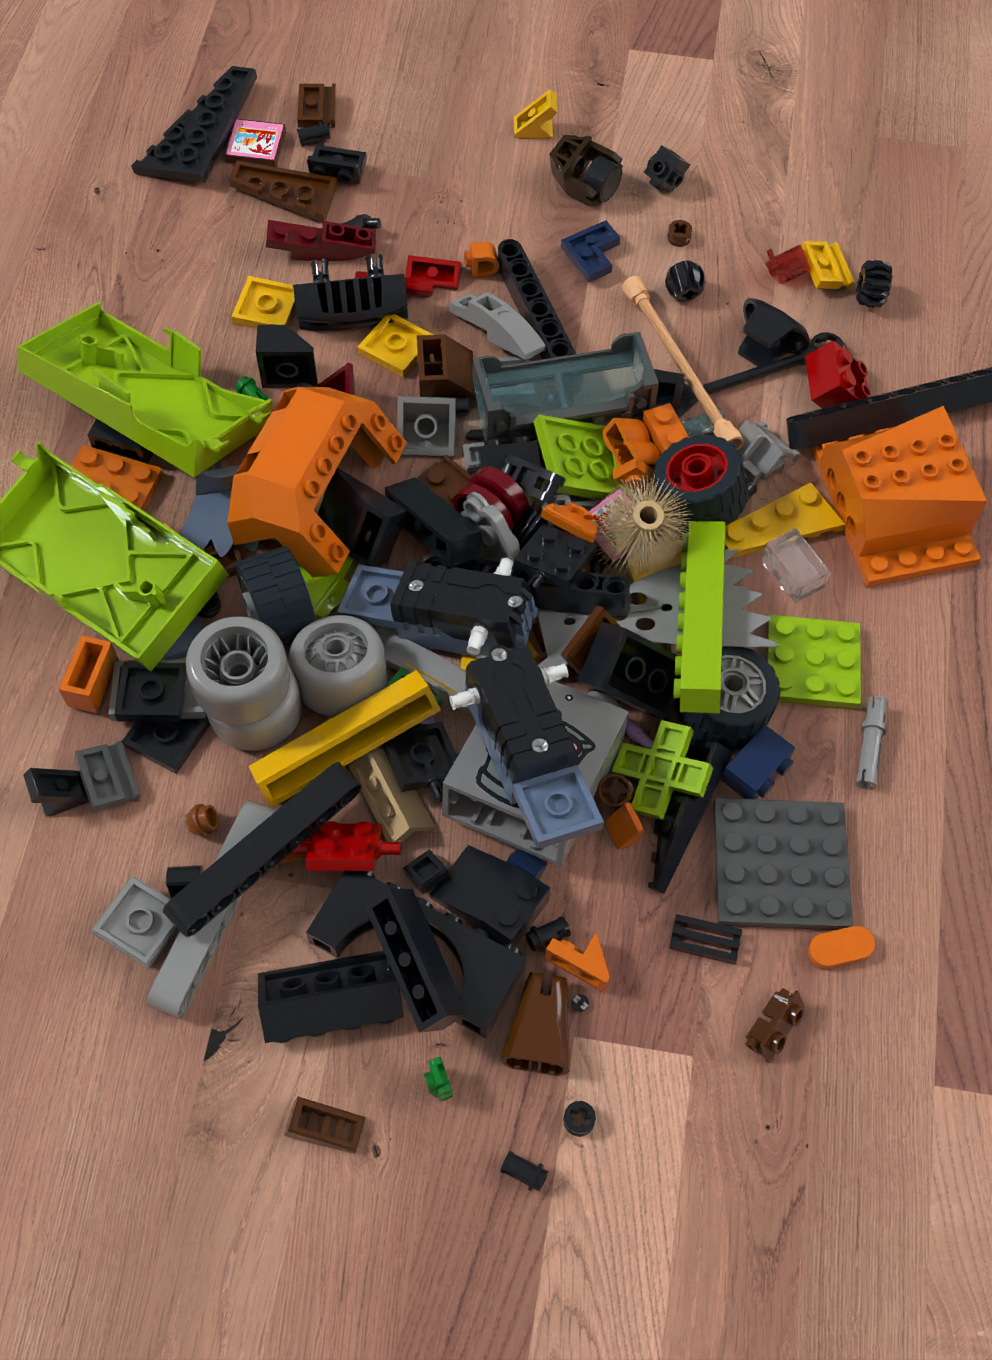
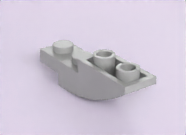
(503, 324)

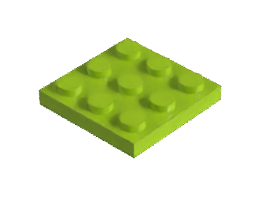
(578, 455)
(816, 661)

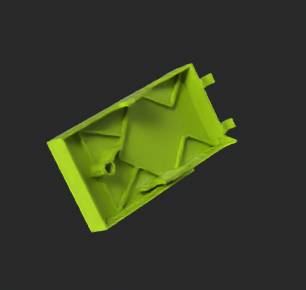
(143, 388)
(102, 558)

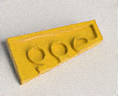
(800, 509)

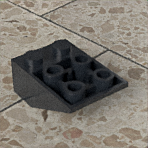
(361, 518)

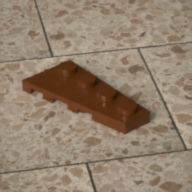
(291, 189)

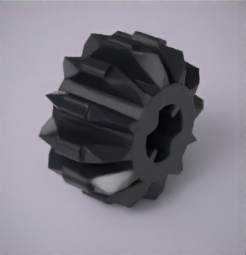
(874, 283)

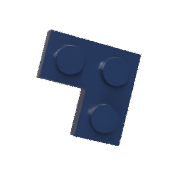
(587, 247)

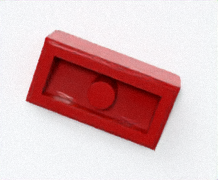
(442, 272)

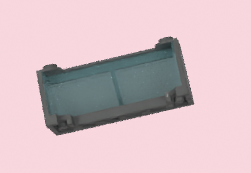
(571, 387)

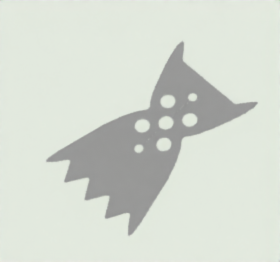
(663, 590)

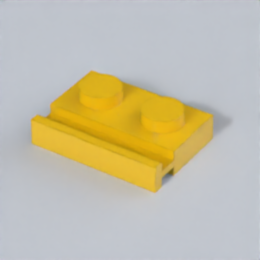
(827, 265)

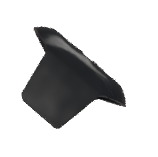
(770, 333)

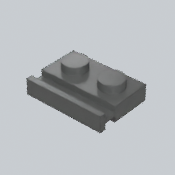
(106, 776)

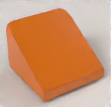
(624, 826)

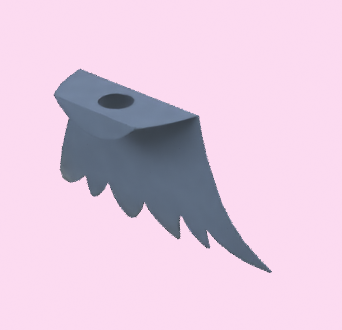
(210, 512)

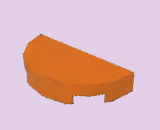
(572, 519)

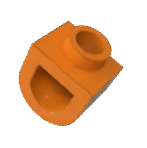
(481, 259)

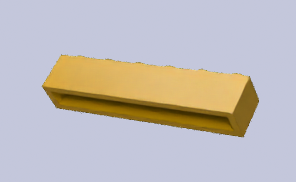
(344, 737)

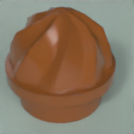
(202, 820)

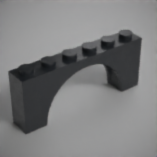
(486, 966)

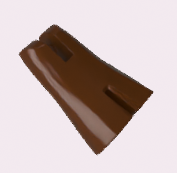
(540, 1029)

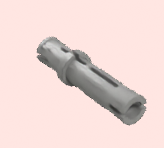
(874, 730)

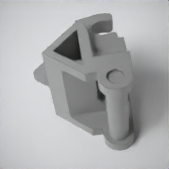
(764, 452)

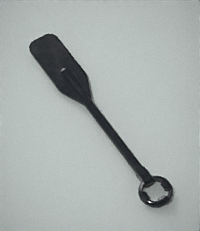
(689, 399)

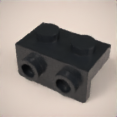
(338, 163)

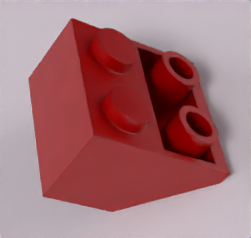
(835, 376)

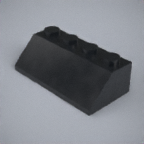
(328, 997)

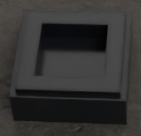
(426, 871)

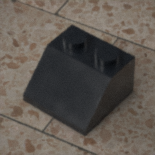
(284, 358)

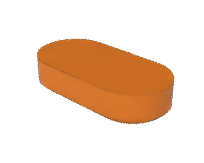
(841, 947)

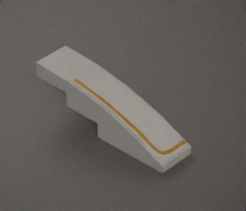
(440, 674)

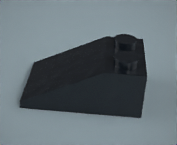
(492, 895)

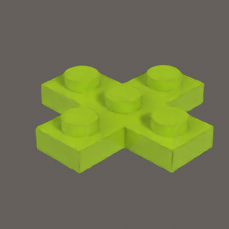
(662, 769)

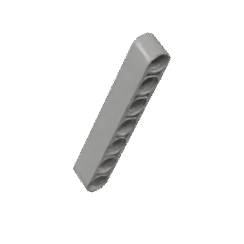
(192, 955)

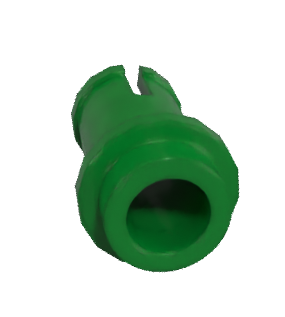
(248, 387)

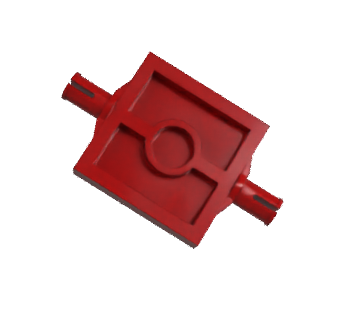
(346, 847)

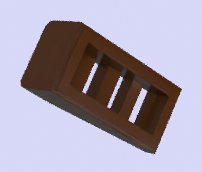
(308, 1135)

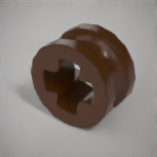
(680, 227)

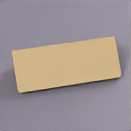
(396, 810)

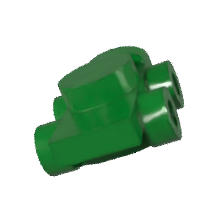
(437, 1080)

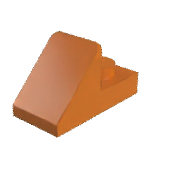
(587, 966)

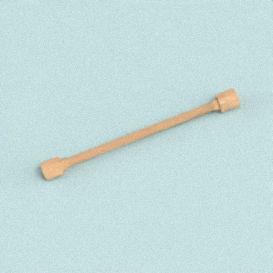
(637, 293)

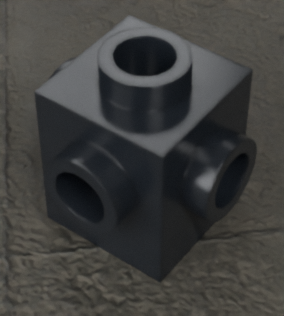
(666, 169)

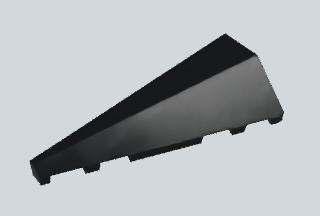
(685, 814)

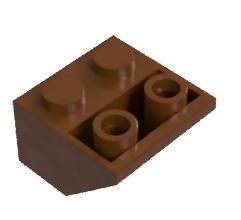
(444, 367)

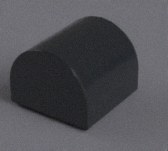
(180, 876)

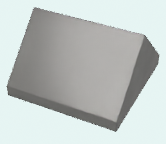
(427, 425)

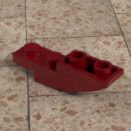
(330, 242)

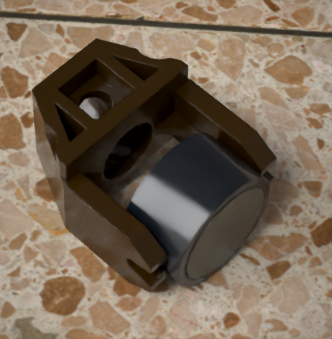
(571, 158)

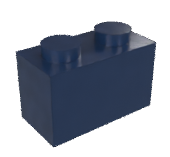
(758, 764)

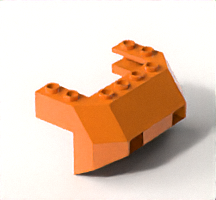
(294, 463)

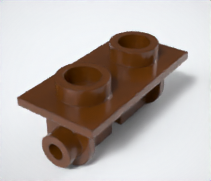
(785, 1011)

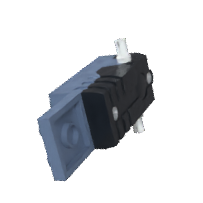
(444, 606)
(529, 743)

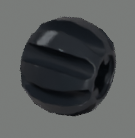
(685, 280)

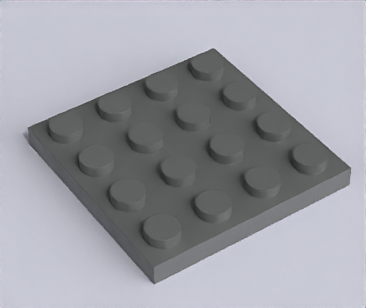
(781, 864)

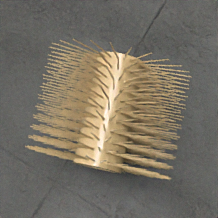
(642, 527)

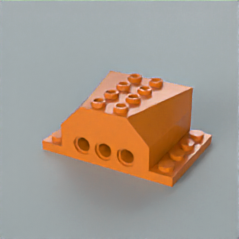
(904, 498)

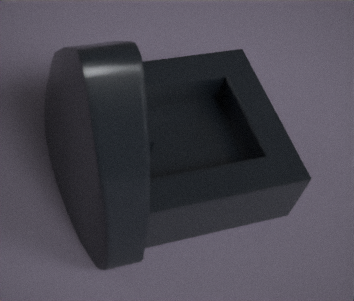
(671, 382)

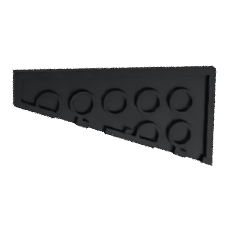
(199, 135)

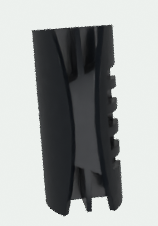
(350, 301)

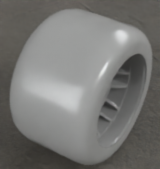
(338, 663)
(238, 670)
(268, 731)

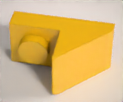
(536, 118)

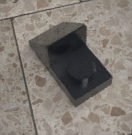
(55, 789)

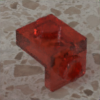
(787, 264)

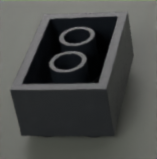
(631, 670)

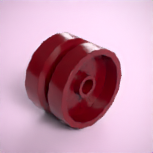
(498, 491)

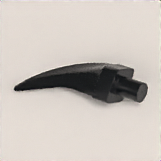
(364, 221)

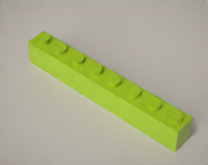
(702, 618)

